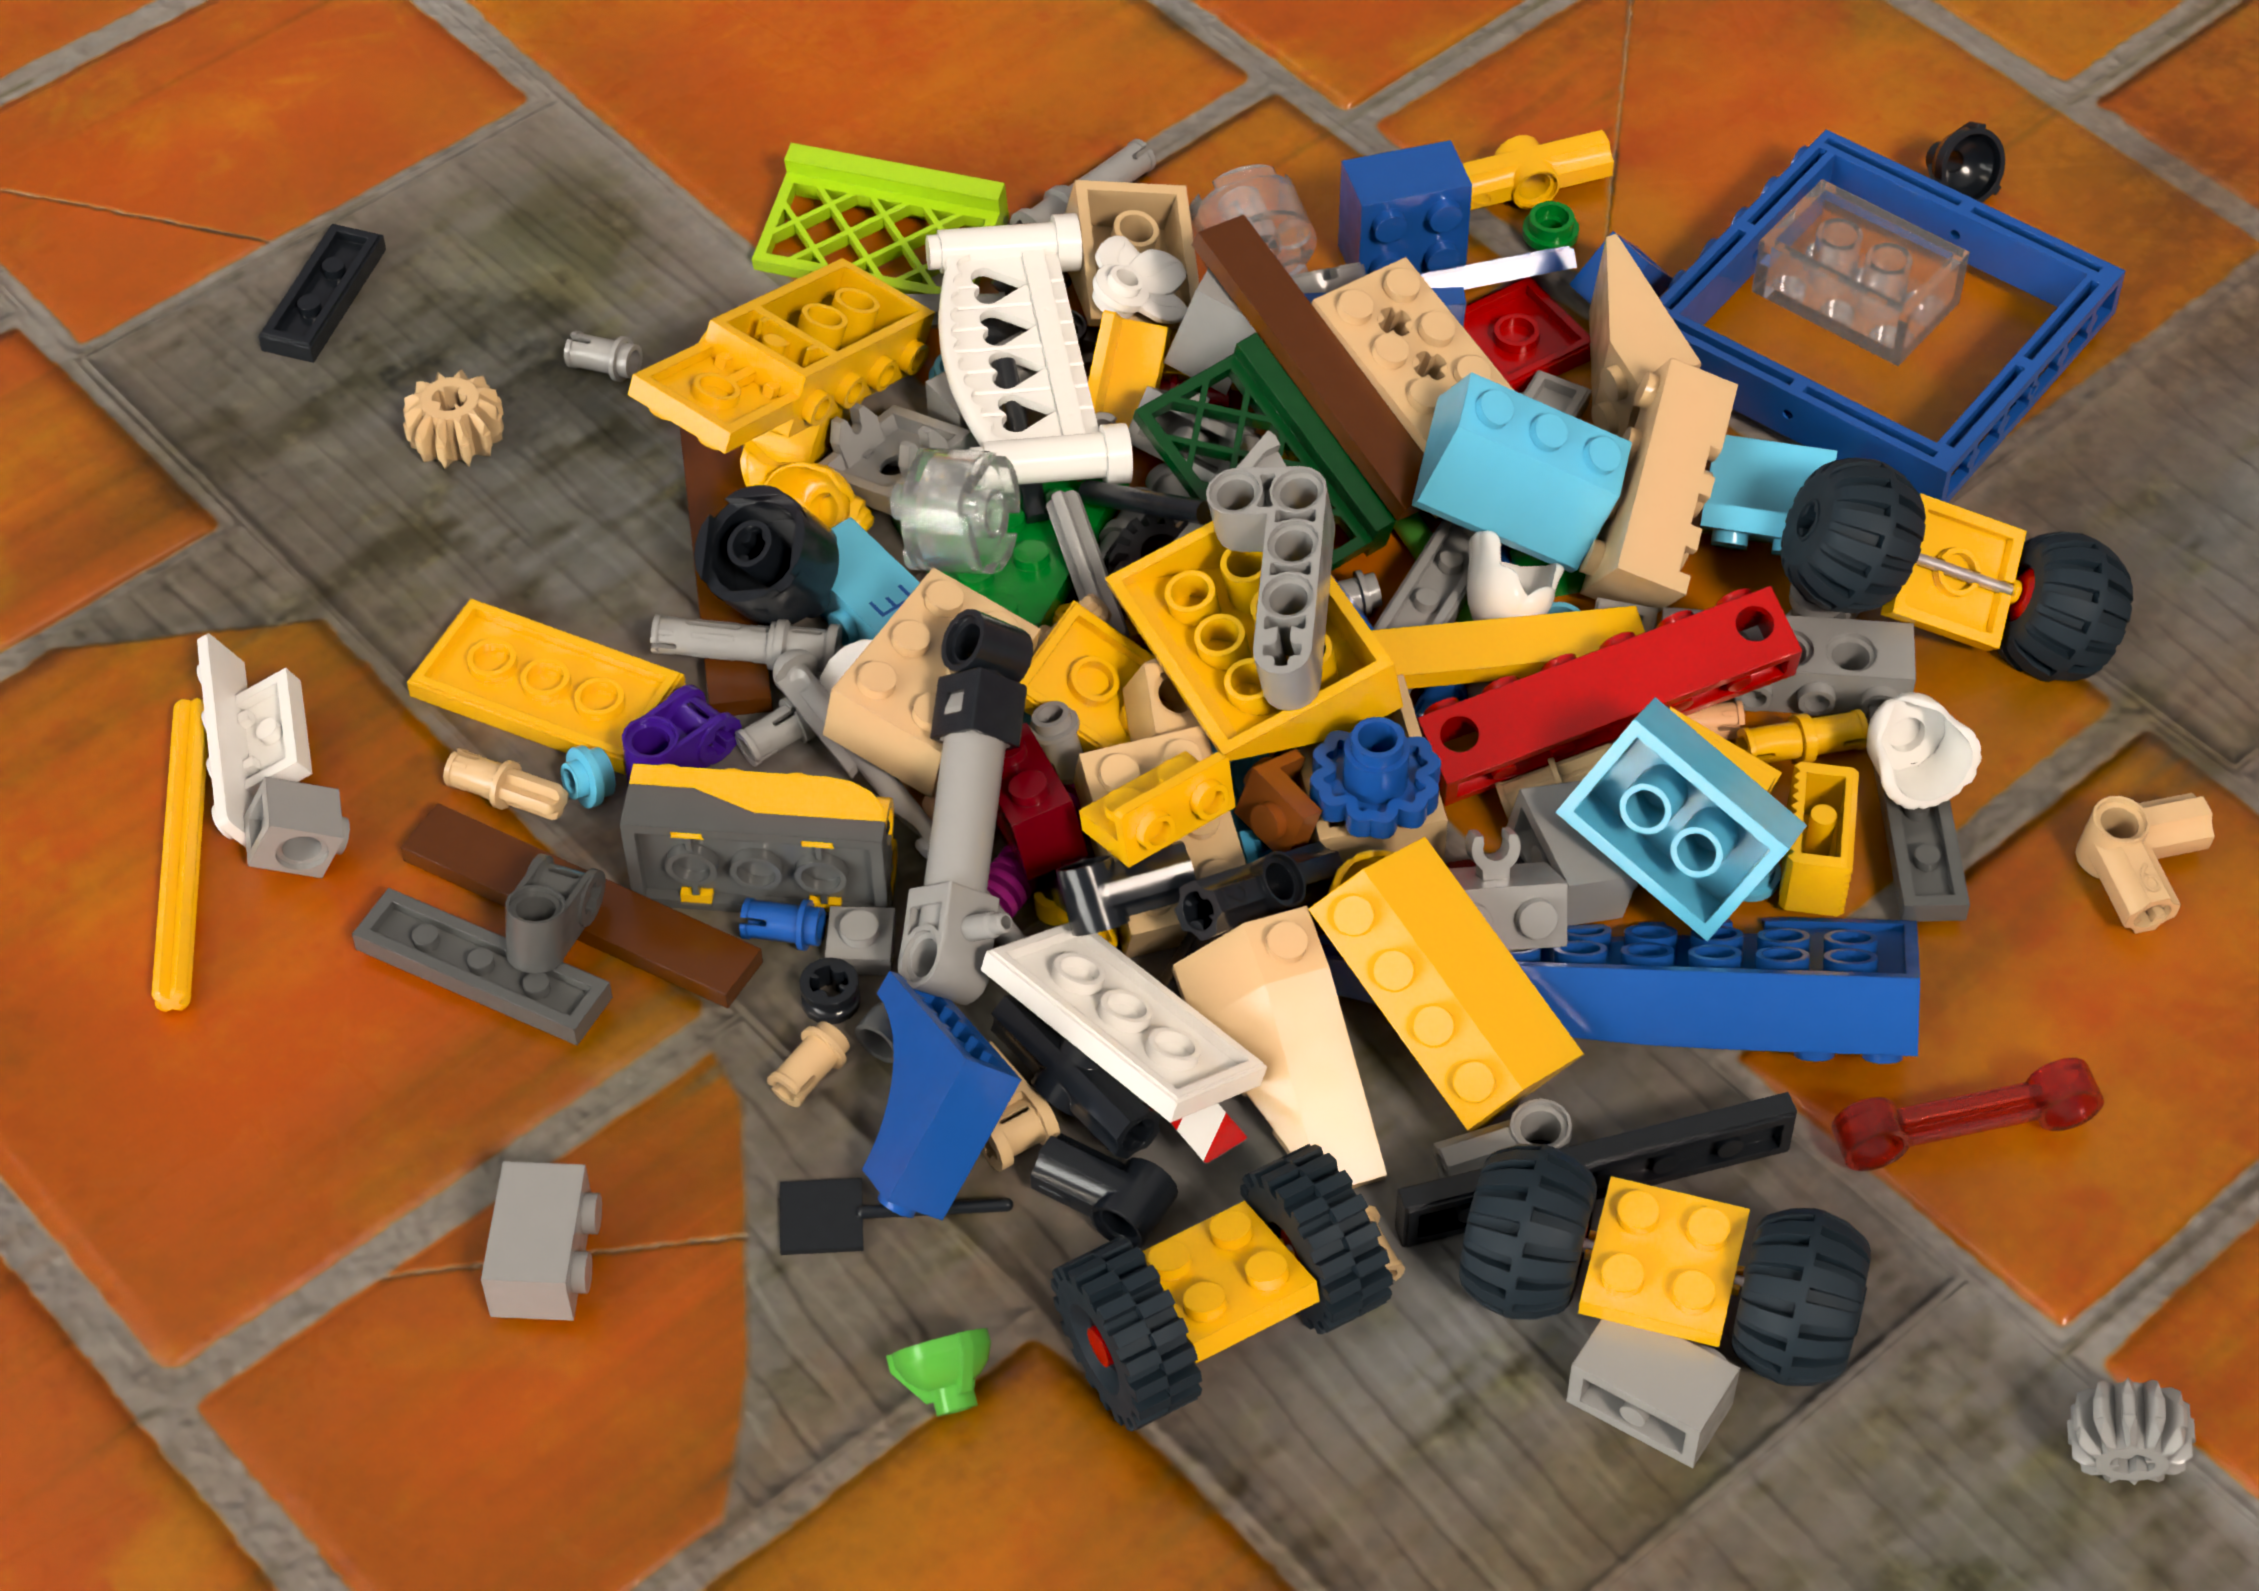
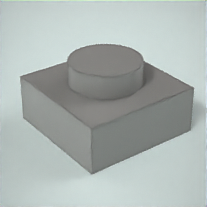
(862, 938)

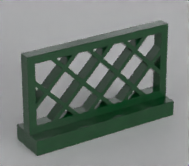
(1297, 426)

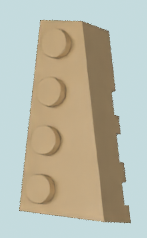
(1663, 488)

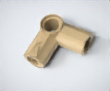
(2124, 849)

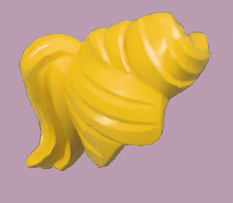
(810, 484)

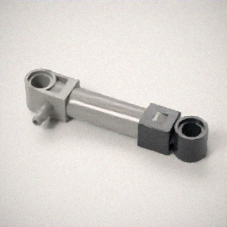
(977, 720)

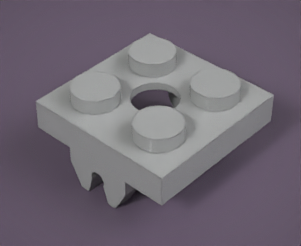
(888, 439)

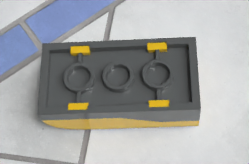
(759, 835)

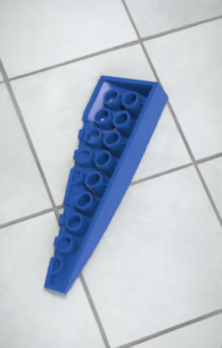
(1786, 989)

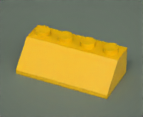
(1446, 983)

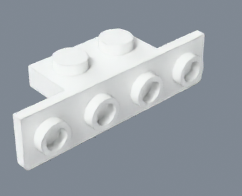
(248, 732)

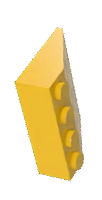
(1199, 620)

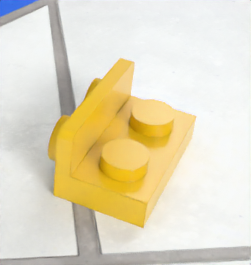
(1160, 806)

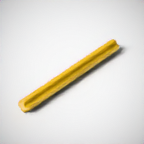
(180, 858)

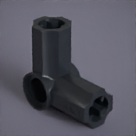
(1105, 892)

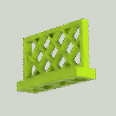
(892, 193)

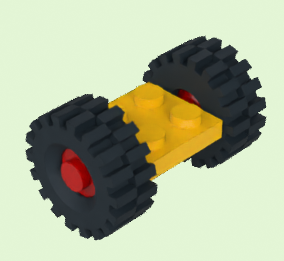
(1282, 1252)

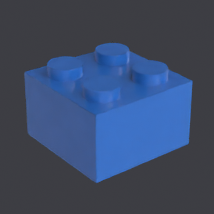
(1405, 206)

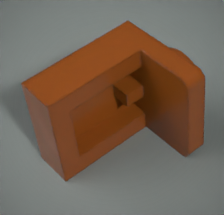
(1276, 805)

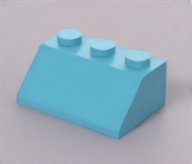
(1520, 471)

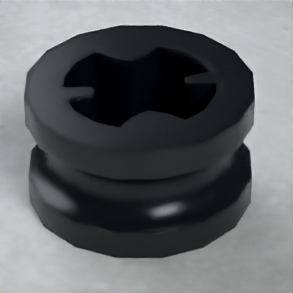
(842, 978)

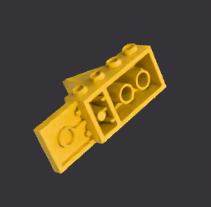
(790, 363)

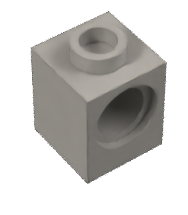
(295, 827)

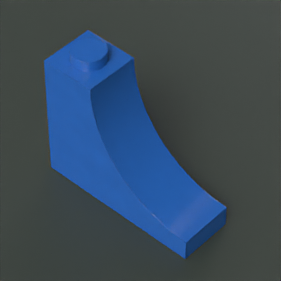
(940, 1102)

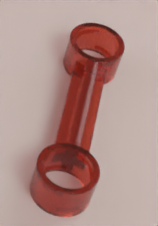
(1879, 1133)

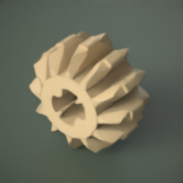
(453, 418)

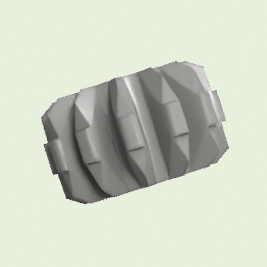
(2131, 1431)

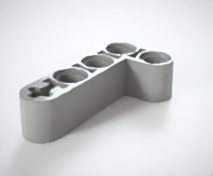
(1293, 524)

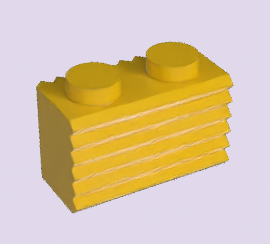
(1821, 859)

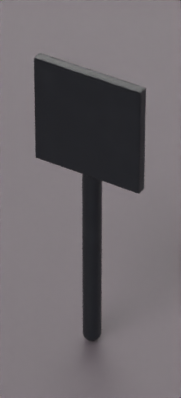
(831, 1212)

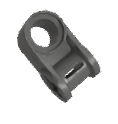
(550, 913)

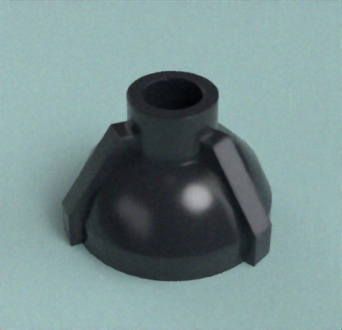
(1968, 161)

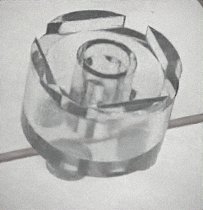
(1270, 204)
(957, 511)

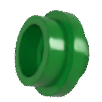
(1550, 226)

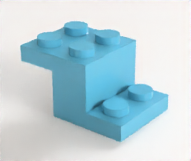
(1756, 490)

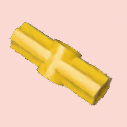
(1535, 171)

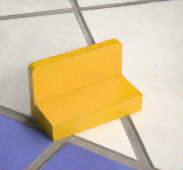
(1124, 363)

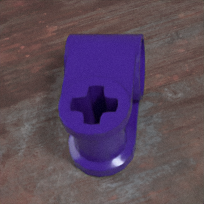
(680, 733)

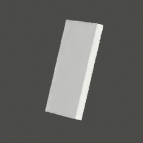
(1124, 1020)

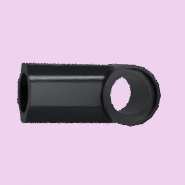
(1116, 1196)

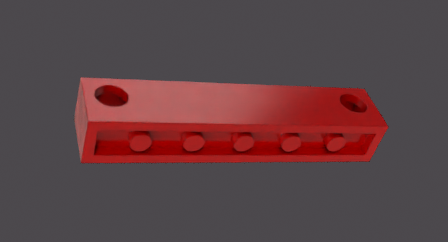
(1595, 697)

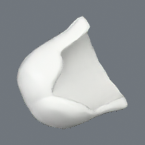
(1503, 588)
(1923, 732)

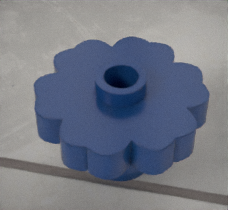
(1375, 778)

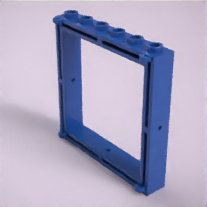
(1998, 244)

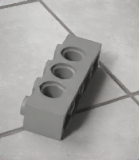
(1840, 666)

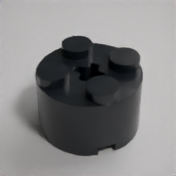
(768, 556)

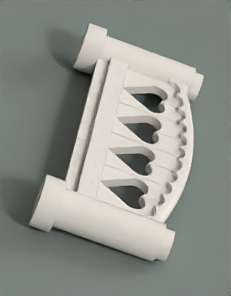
(1031, 258)

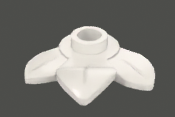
(1138, 281)

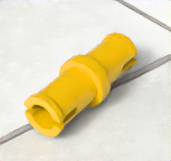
(1805, 737)

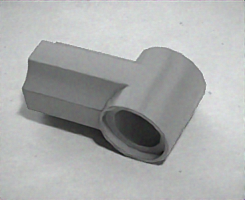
(1529, 1122)

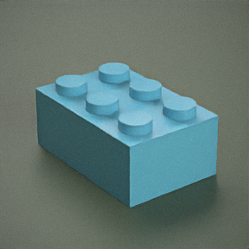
(1681, 819)

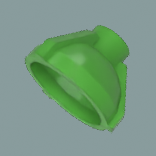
(944, 1369)

